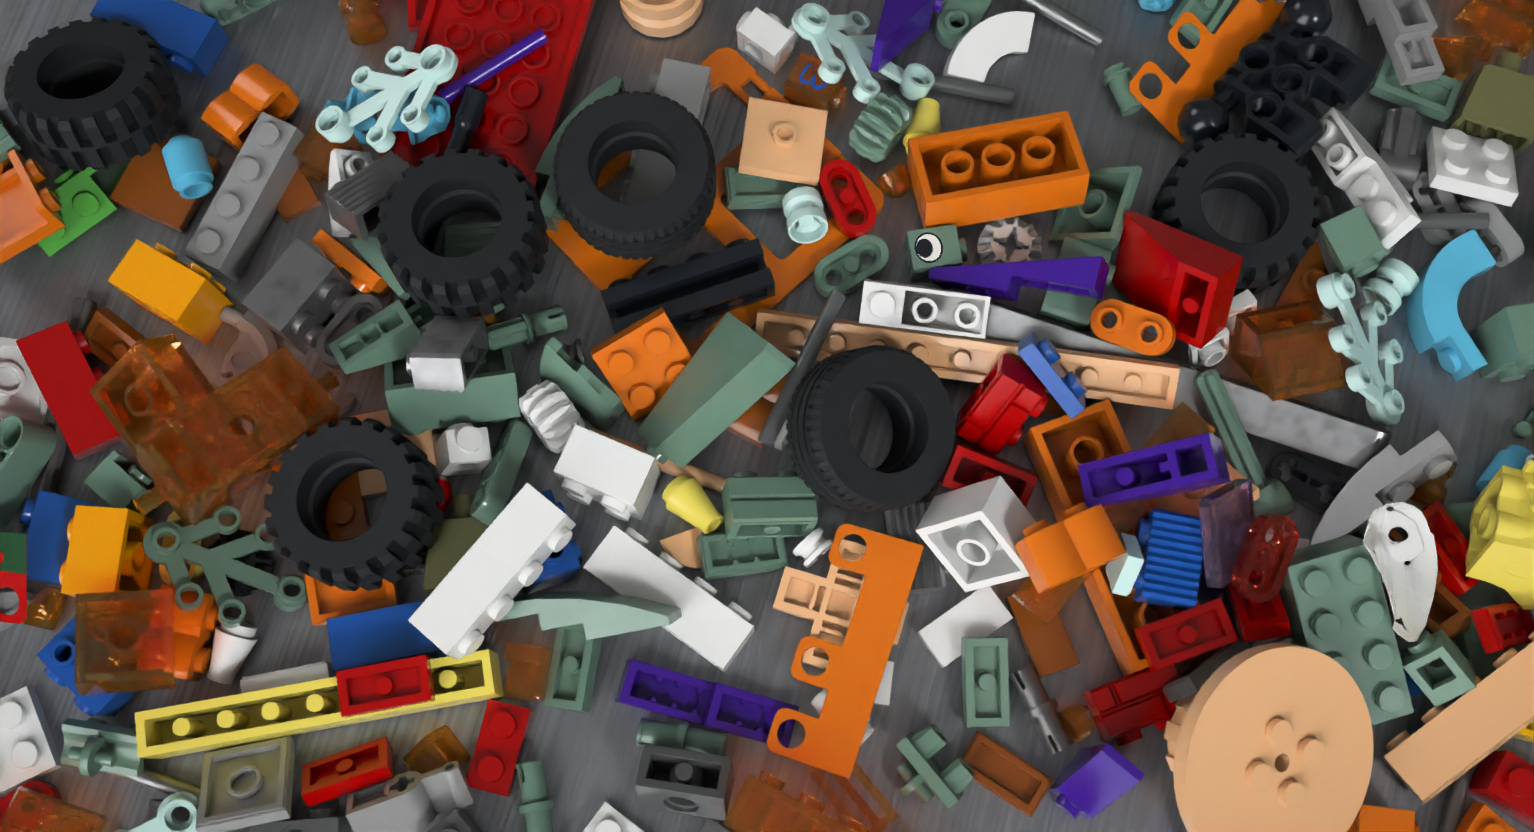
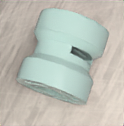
(805, 215)
(1392, 283)

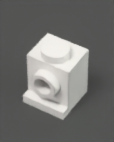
(766, 39)
(462, 450)

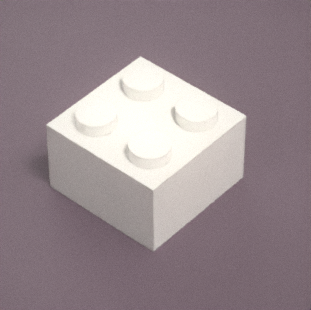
(607, 473)
(977, 532)

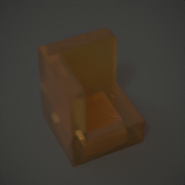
(527, 671)

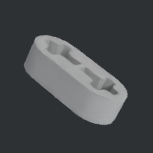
(1439, 202)
(1500, 236)

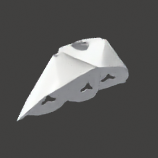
(1411, 584)

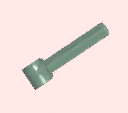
(1273, 494)

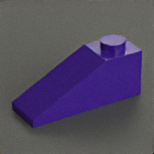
(899, 26)
(1155, 471)
(1094, 781)

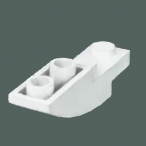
(1365, 178)

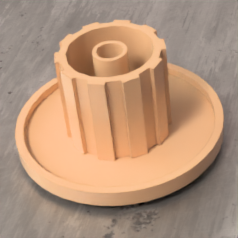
(1272, 745)

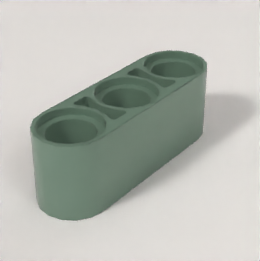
(23, 455)

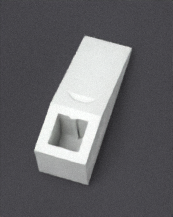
(924, 308)

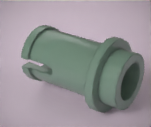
(1118, 79)

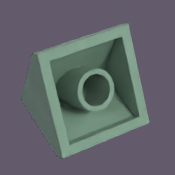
(1103, 214)

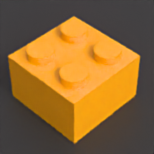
(172, 289)
(106, 552)

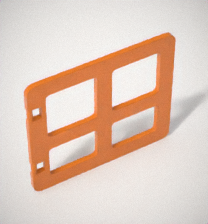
(733, 73)

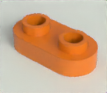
(1130, 327)

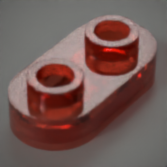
(1267, 558)

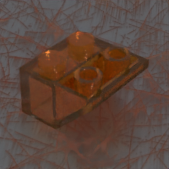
(1288, 350)

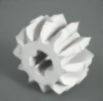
(550, 414)

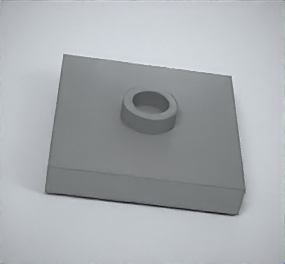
(246, 785)

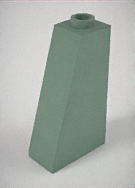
(712, 391)

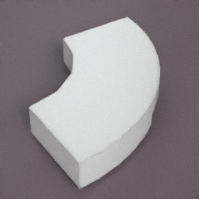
(987, 43)

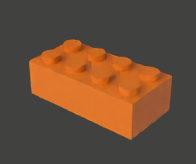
(997, 170)

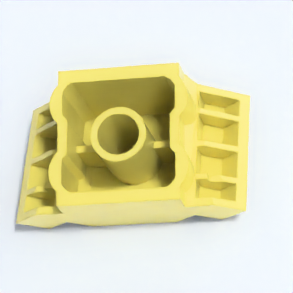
(1504, 534)

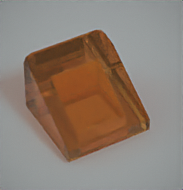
(1456, 55)
(436, 750)

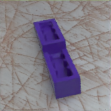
(1003, 280)
(702, 702)

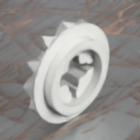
(998, 231)

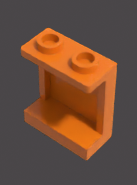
(26, 207)

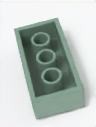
(1343, 612)

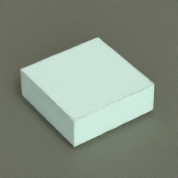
(1125, 569)

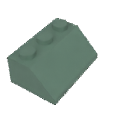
(488, 397)

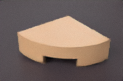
(684, 548)

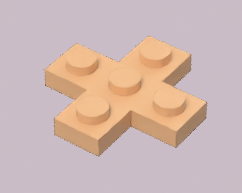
(825, 601)

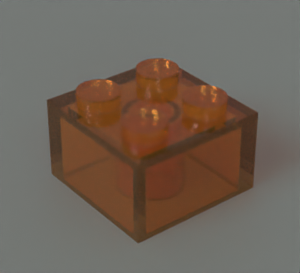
(125, 641)

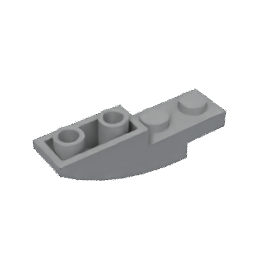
(1407, 36)
(1383, 481)

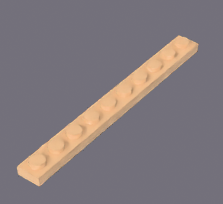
(972, 358)

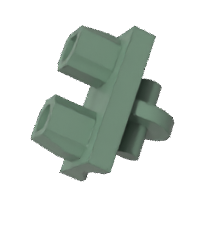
(100, 747)
(946, 782)

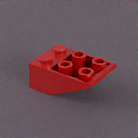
(1176, 277)

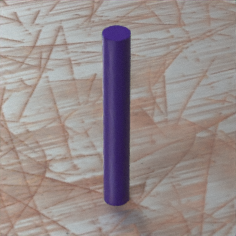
(494, 65)

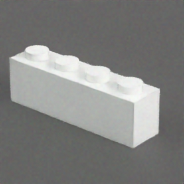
(493, 573)
(705, 623)

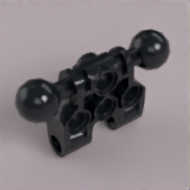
(1283, 63)

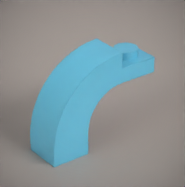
(1433, 304)

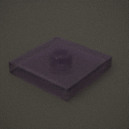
(1224, 526)

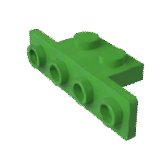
(82, 207)

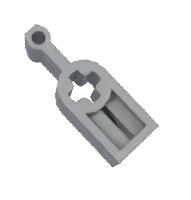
(408, 800)

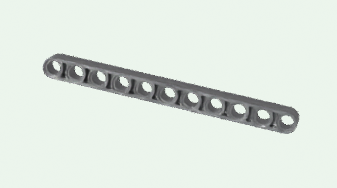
(1281, 421)

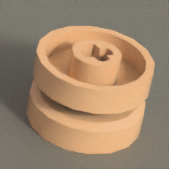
(661, 17)

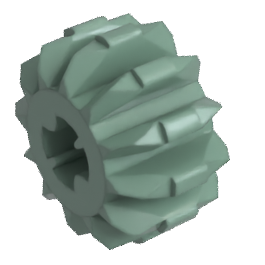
(880, 127)

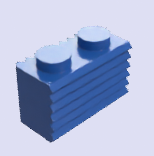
(1171, 559)

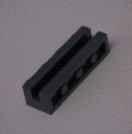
(694, 289)

